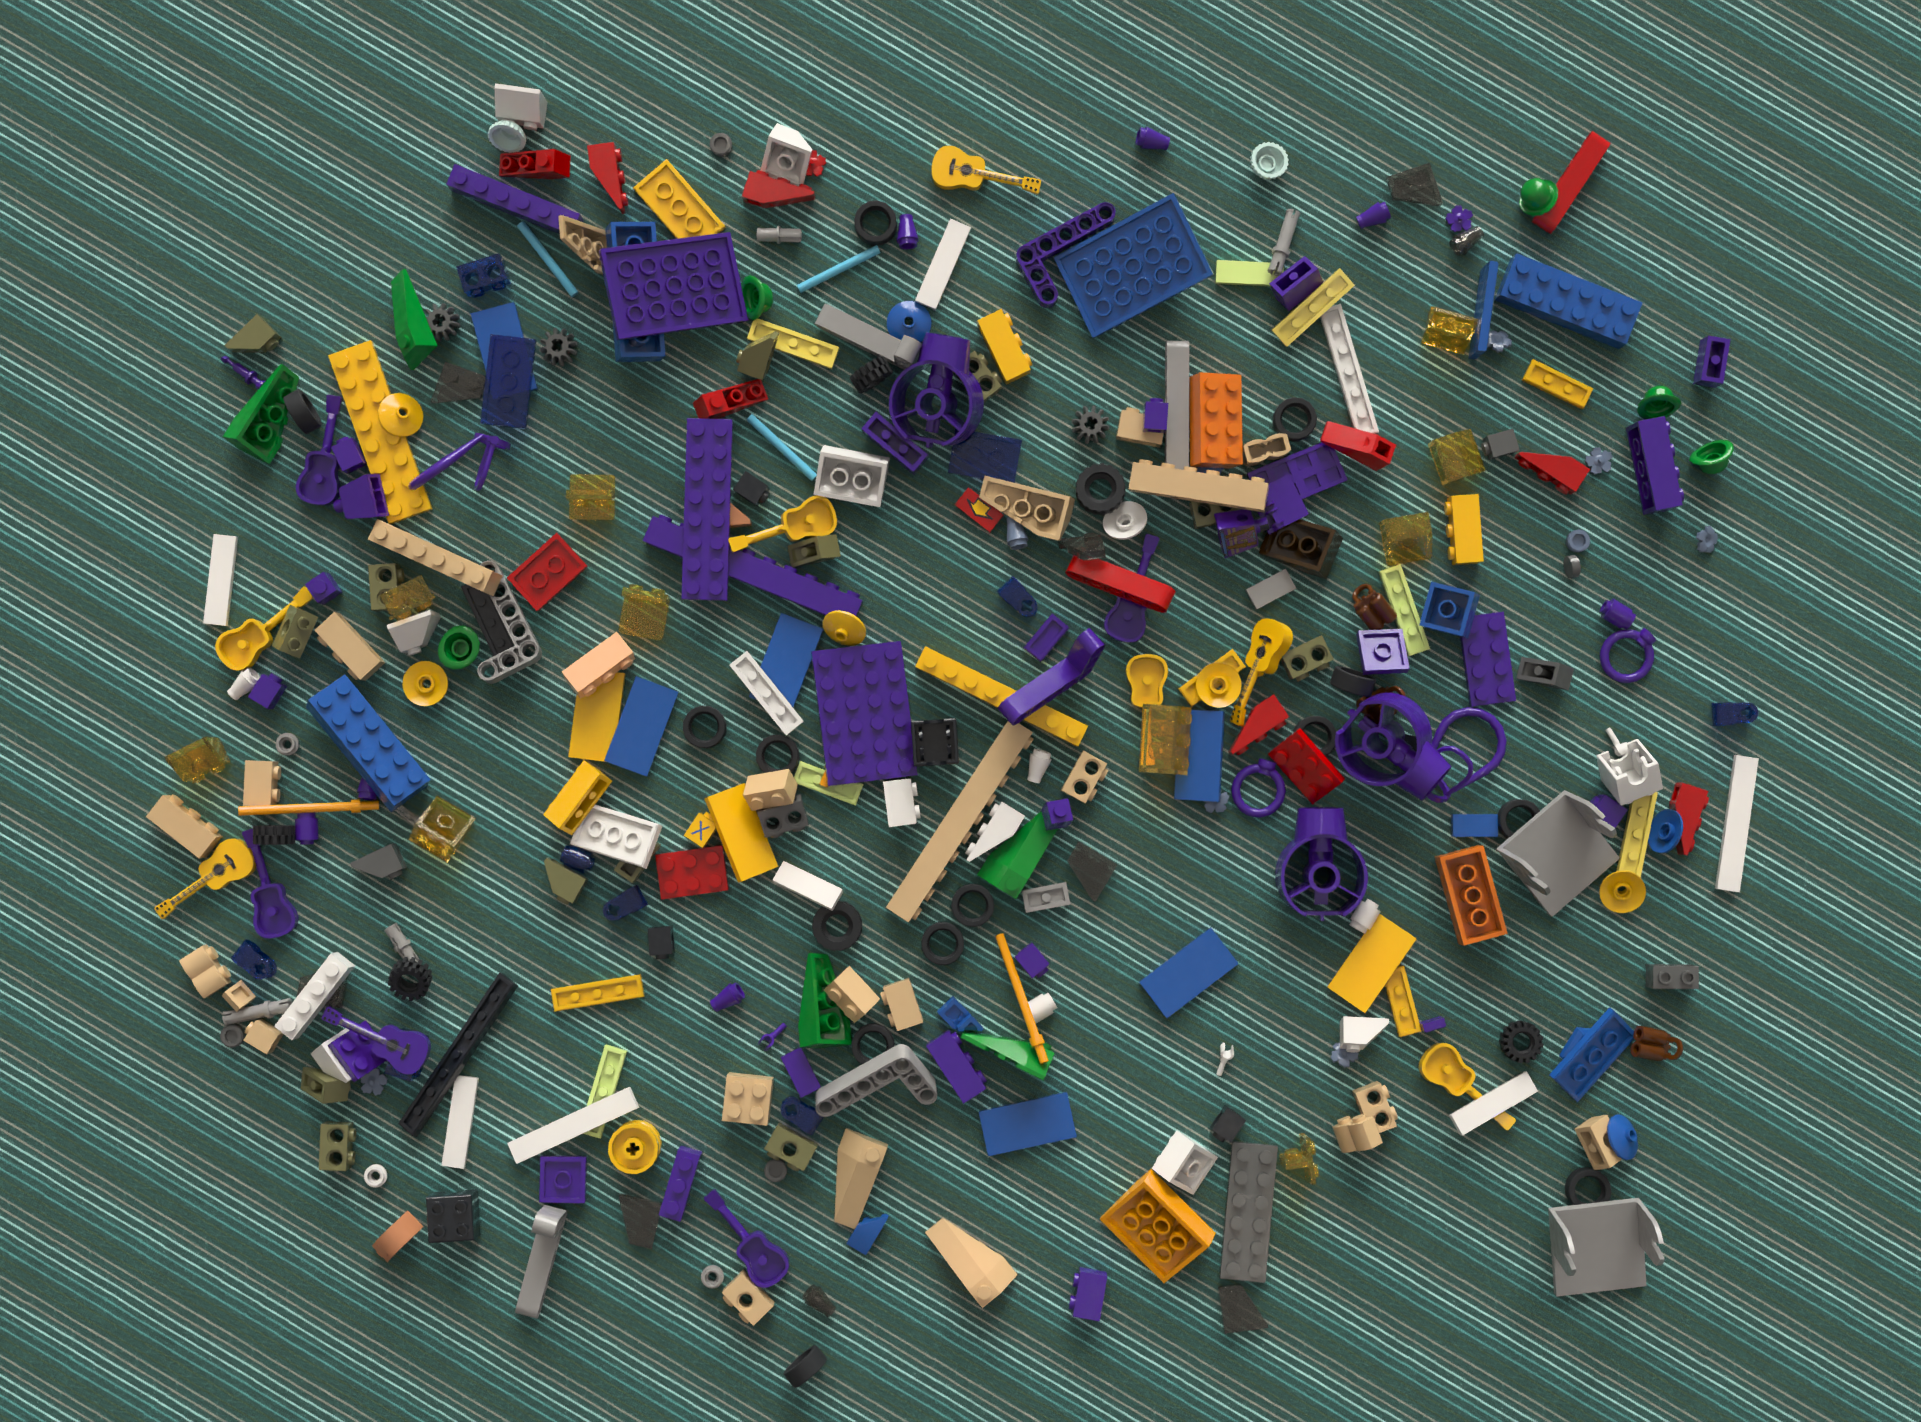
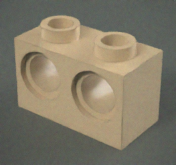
(1079, 774)
(1379, 1106)

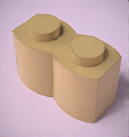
(1270, 449)
(205, 970)
(1357, 1133)

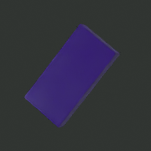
(1046, 637)
(801, 1072)

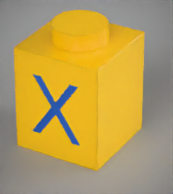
(701, 829)

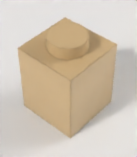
(262, 1036)

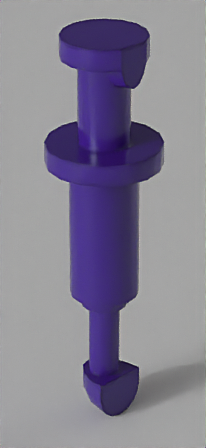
(250, 377)

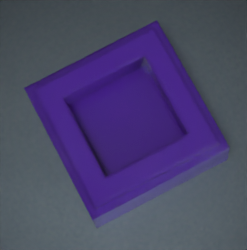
(1432, 1024)

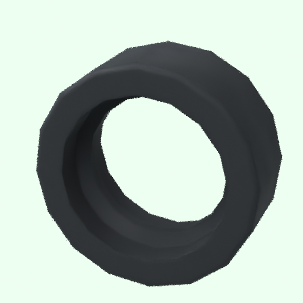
(871, 206)
(1296, 402)
(302, 411)
(1352, 681)
(687, 725)
(1329, 727)
(760, 758)
(1507, 807)
(968, 921)
(926, 947)
(874, 1027)
(1576, 1175)
(805, 1366)

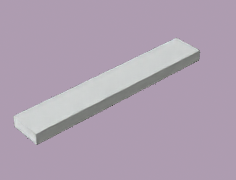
(1348, 370)
(1736, 823)
(573, 1125)

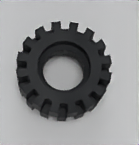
(871, 374)
(274, 834)
(410, 968)
(1534, 1045)

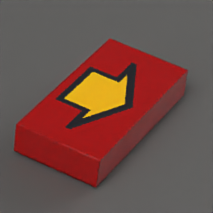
(979, 510)

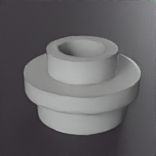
(280, 744)
(712, 1283)

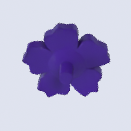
(1459, 219)

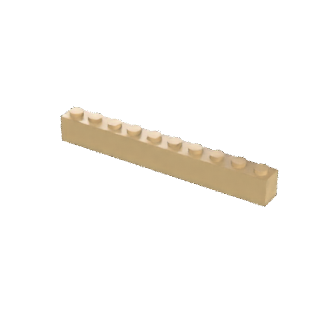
(958, 821)

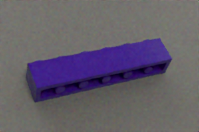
(508, 198)

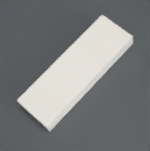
(808, 885)

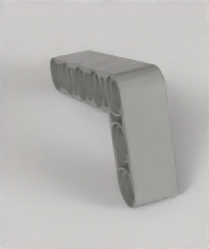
(868, 338)
(511, 624)
(875, 1074)
(548, 1230)

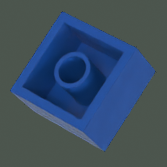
(1449, 610)

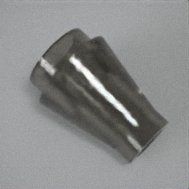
(1464, 241)
(818, 1300)

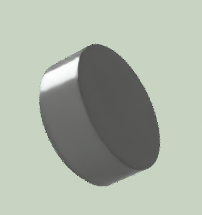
(721, 144)
(1572, 566)
(232, 1035)
(775, 1170)

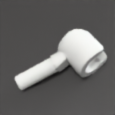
(1619, 749)
(1225, 1056)

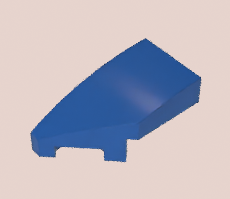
(958, 1017)
(866, 1233)

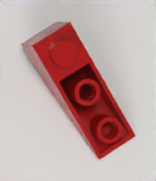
(604, 163)
(535, 164)
(771, 192)
(730, 400)
(1359, 445)
(1560, 470)
(1261, 719)
(1689, 804)

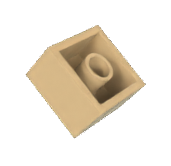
(747, 1098)

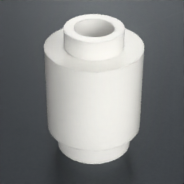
(1364, 916)
(1042, 1007)

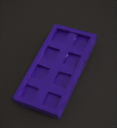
(1309, 469)
(1488, 661)

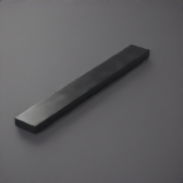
(458, 1054)

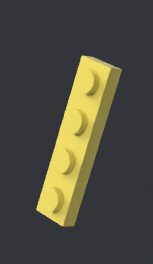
(1313, 307)
(796, 343)
(1637, 834)

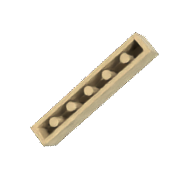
(1198, 486)
(435, 557)

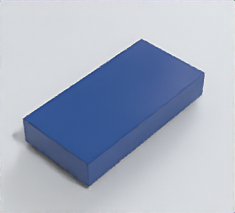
(1474, 825)

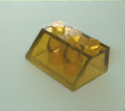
(1165, 739)

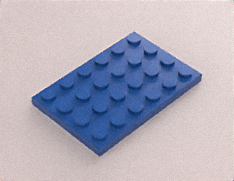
(1133, 265)

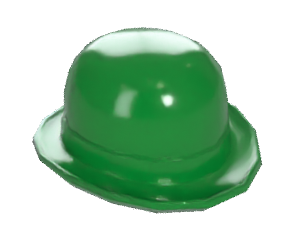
(1538, 196)
(757, 297)
(1658, 402)
(1713, 456)
(458, 647)

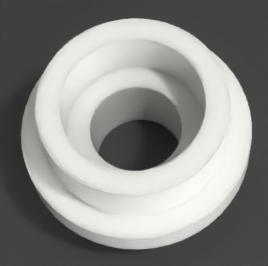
(370, 1180)

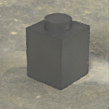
(1500, 444)

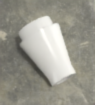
(244, 683)
(1038, 764)

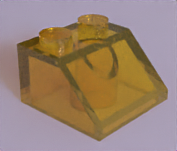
(1456, 456)
(1407, 538)
(199, 759)
(444, 828)

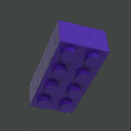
(1655, 465)

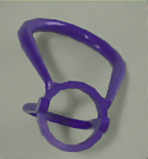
(491, 443)
(1485, 770)

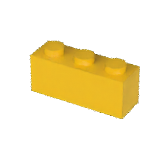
(1004, 346)
(1464, 529)
(577, 797)

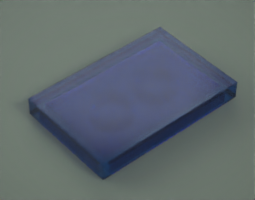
(985, 456)

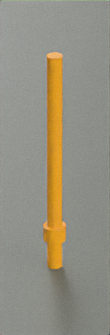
(354, 806)
(1036, 1039)

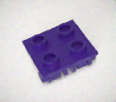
(1283, 504)

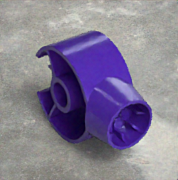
(946, 356)
(1421, 769)
(1319, 827)

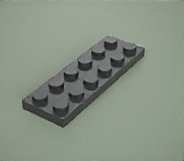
(1248, 1211)

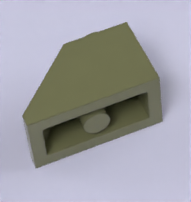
(254, 337)
(757, 356)
(814, 550)
(564, 881)
(323, 1086)

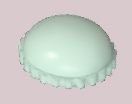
(507, 136)
(1269, 160)

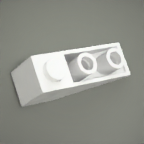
(1000, 827)

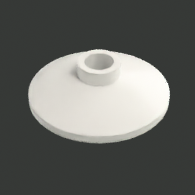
(1128, 513)

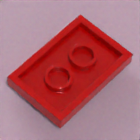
(547, 572)
(1306, 766)
(692, 872)

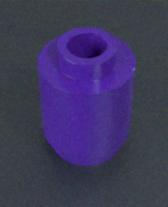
(1617, 614)
(306, 828)

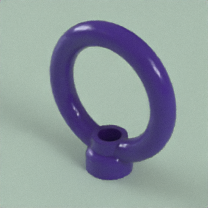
(1644, 639)
(1264, 767)

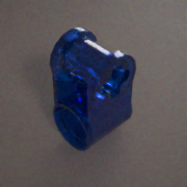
(1015, 594)
(1730, 713)
(628, 903)
(251, 957)
(804, 1117)

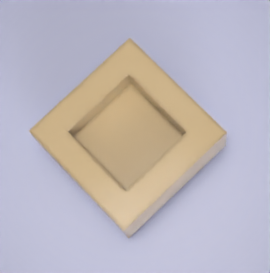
(238, 996)

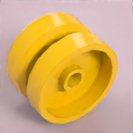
(621, 1150)

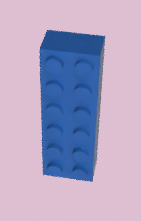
(1568, 301)
(641, 348)
(367, 743)

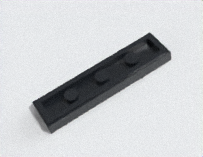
(489, 621)

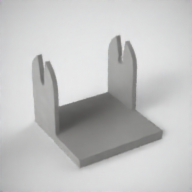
(1560, 850)
(1602, 1246)

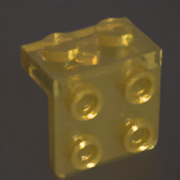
(644, 612)

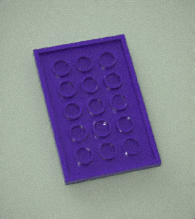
(673, 285)
(863, 713)

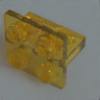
(1448, 330)
(591, 497)
(406, 598)
(1302, 1159)

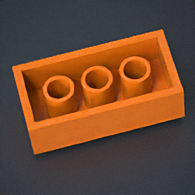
(1215, 420)
(1471, 895)

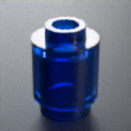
(577, 859)

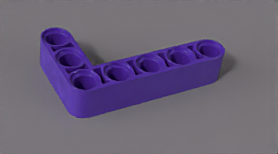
(1059, 245)
(1054, 681)

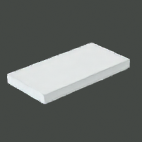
(617, 836)

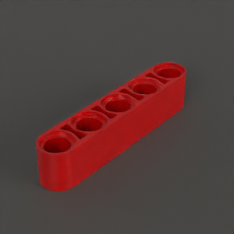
(1573, 180)
(1121, 583)

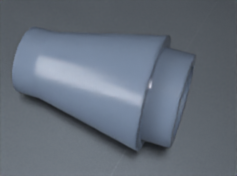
(1016, 535)

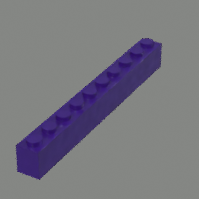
(762, 573)

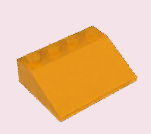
(1158, 1226)

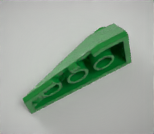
(411, 325)
(261, 421)
(1017, 857)
(820, 1018)
(1013, 1049)

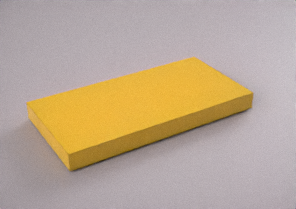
(677, 203)
(596, 720)
(741, 833)
(1372, 963)

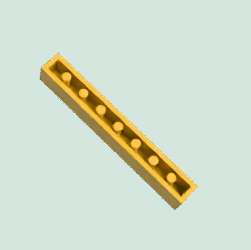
(995, 692)

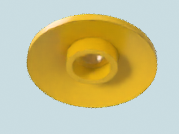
(394, 422)
(844, 628)
(414, 680)
(1230, 684)
(1625, 900)

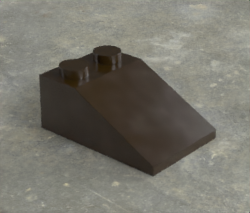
(1303, 547)

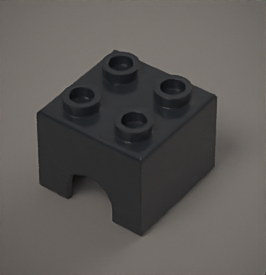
(934, 742)
(453, 1216)

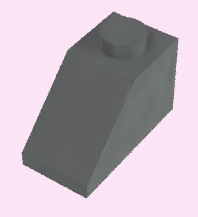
(1545, 673)
(382, 863)

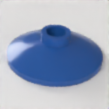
(909, 309)
(1665, 831)
(1622, 1137)

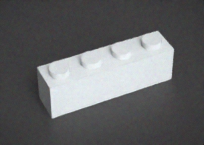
(314, 996)

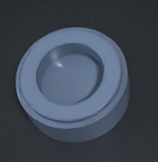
(1577, 541)

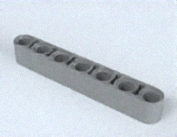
(1178, 398)

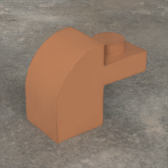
(397, 1236)

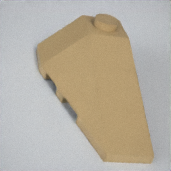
(583, 240)
(1036, 509)
(857, 1168)
(976, 1265)

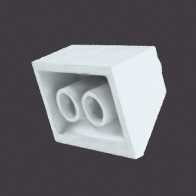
(851, 476)

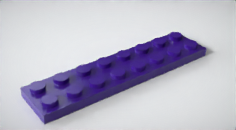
(707, 509)

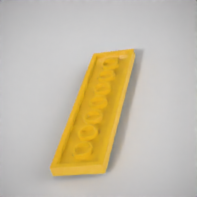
(391, 456)

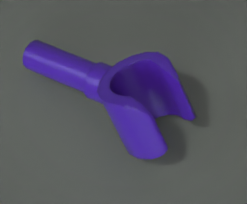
(770, 1037)

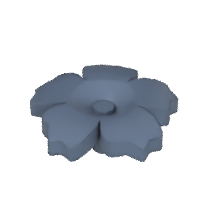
(1498, 340)
(1599, 461)
(1707, 539)
(1218, 806)
(1343, 1056)
(373, 1082)

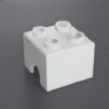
(1632, 775)

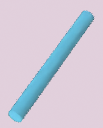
(546, 257)
(851, 262)
(779, 445)

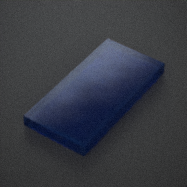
(508, 381)

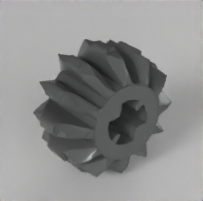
(448, 323)
(565, 342)
(1098, 427)

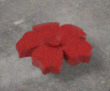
(815, 164)

